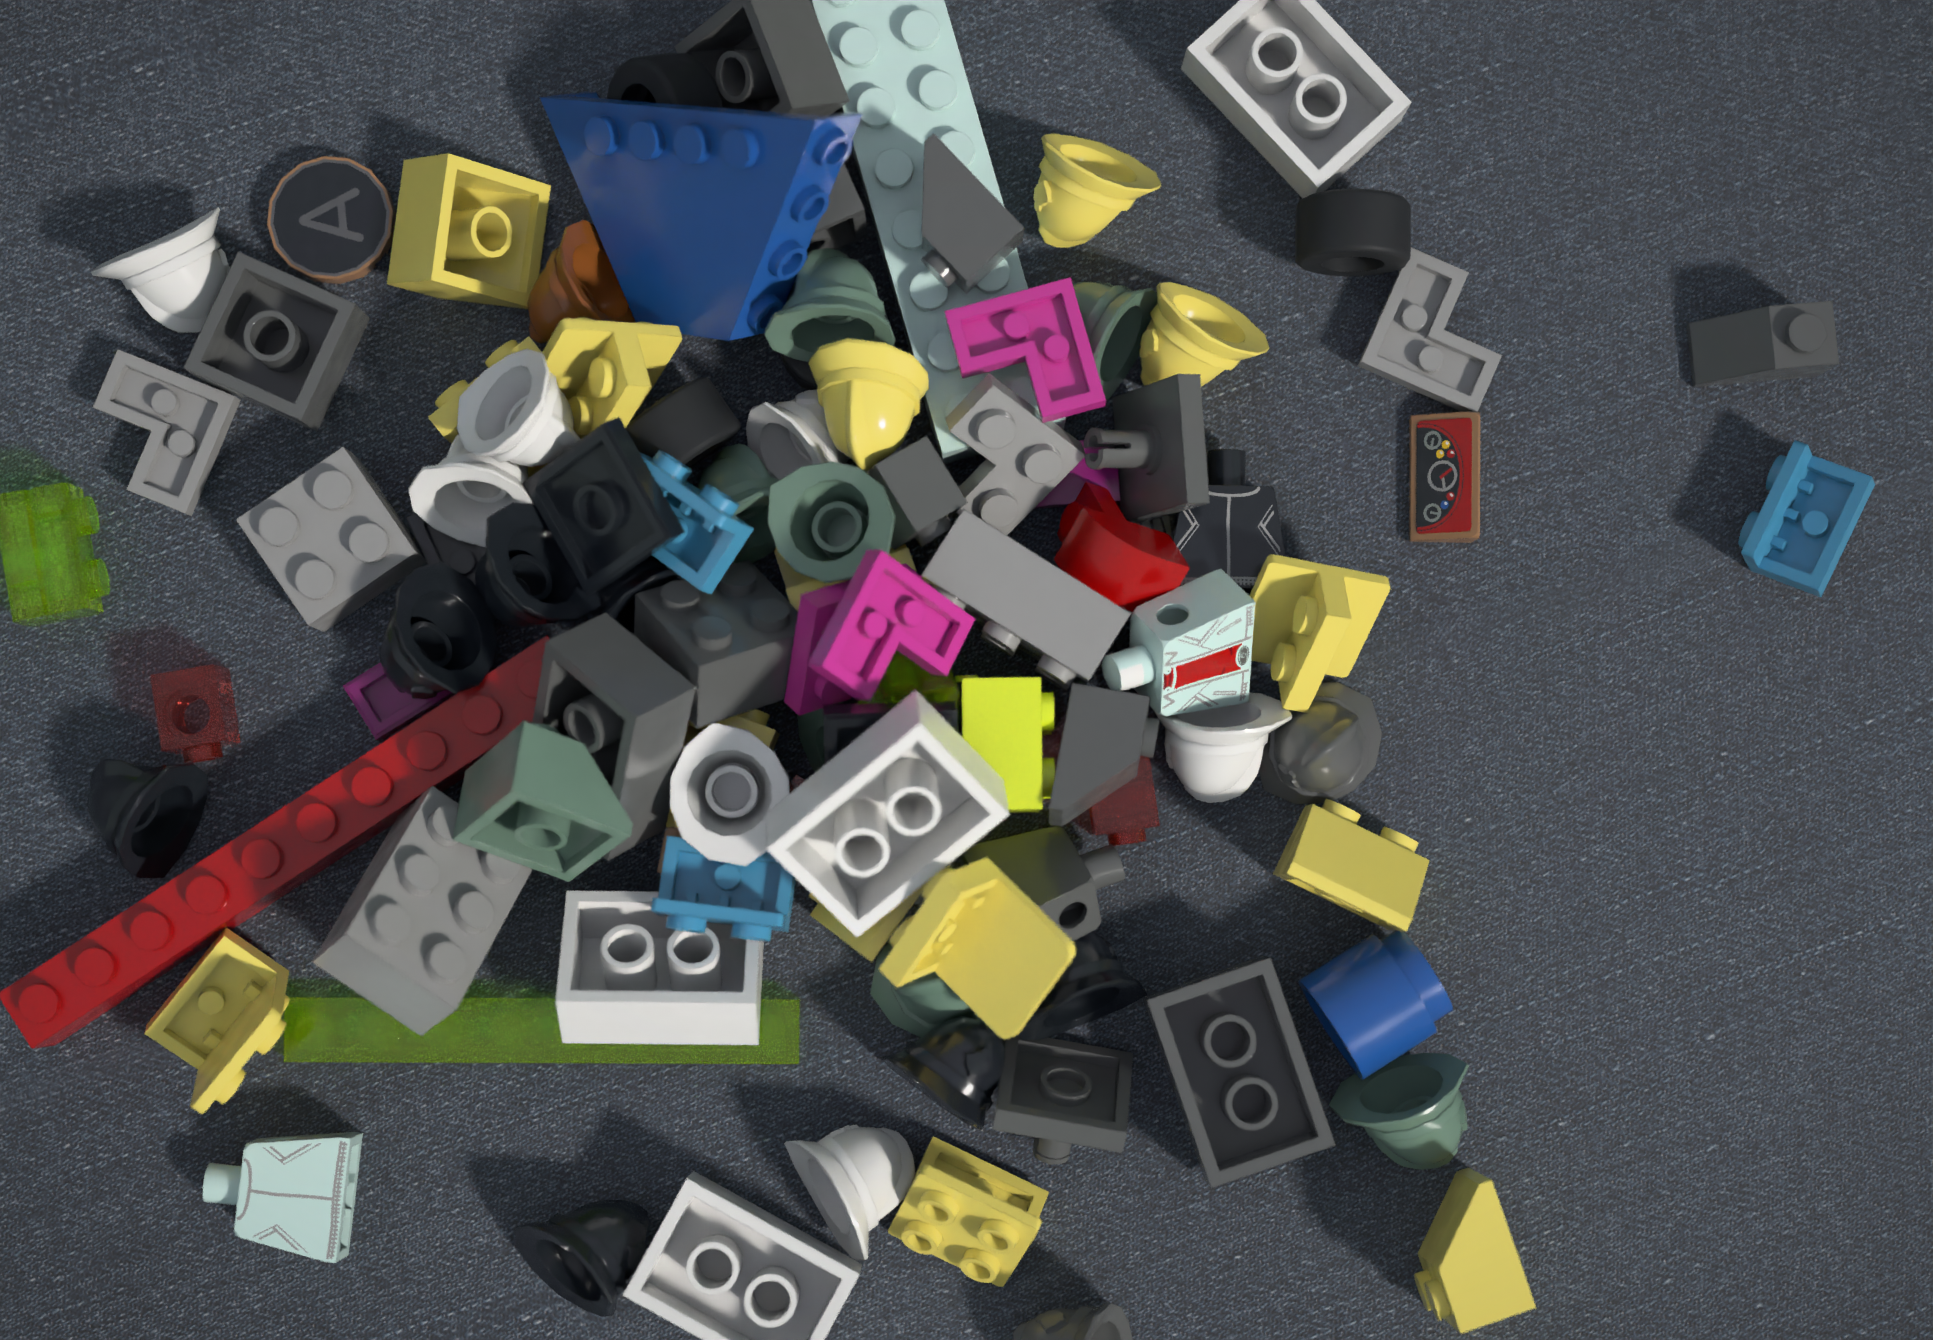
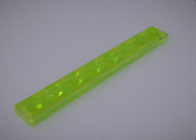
(505, 1033)

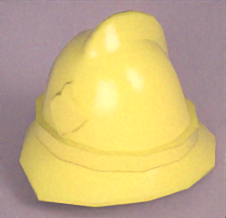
(1085, 188)
(1195, 336)
(867, 396)

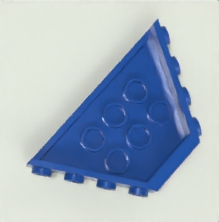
(701, 203)

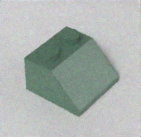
(540, 804)

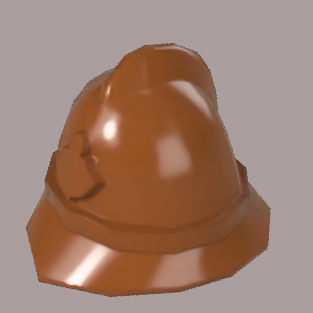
(576, 285)

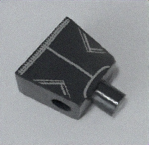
(1234, 528)

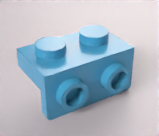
(707, 516)
(1804, 519)
(705, 890)

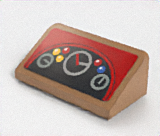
(1444, 477)

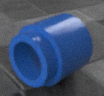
(1376, 1000)

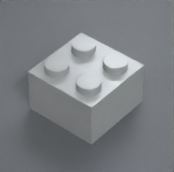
(332, 539)

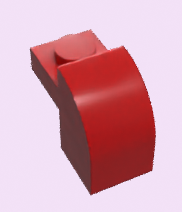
(1115, 555)

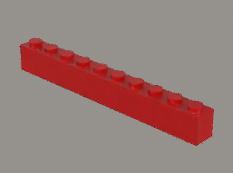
(272, 856)

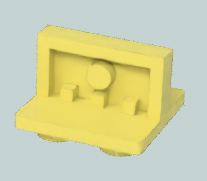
(608, 366)
(1311, 622)
(969, 1213)

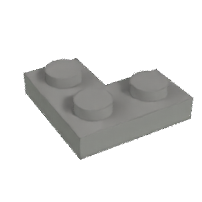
(1412, 342)
(184, 423)
(1020, 452)

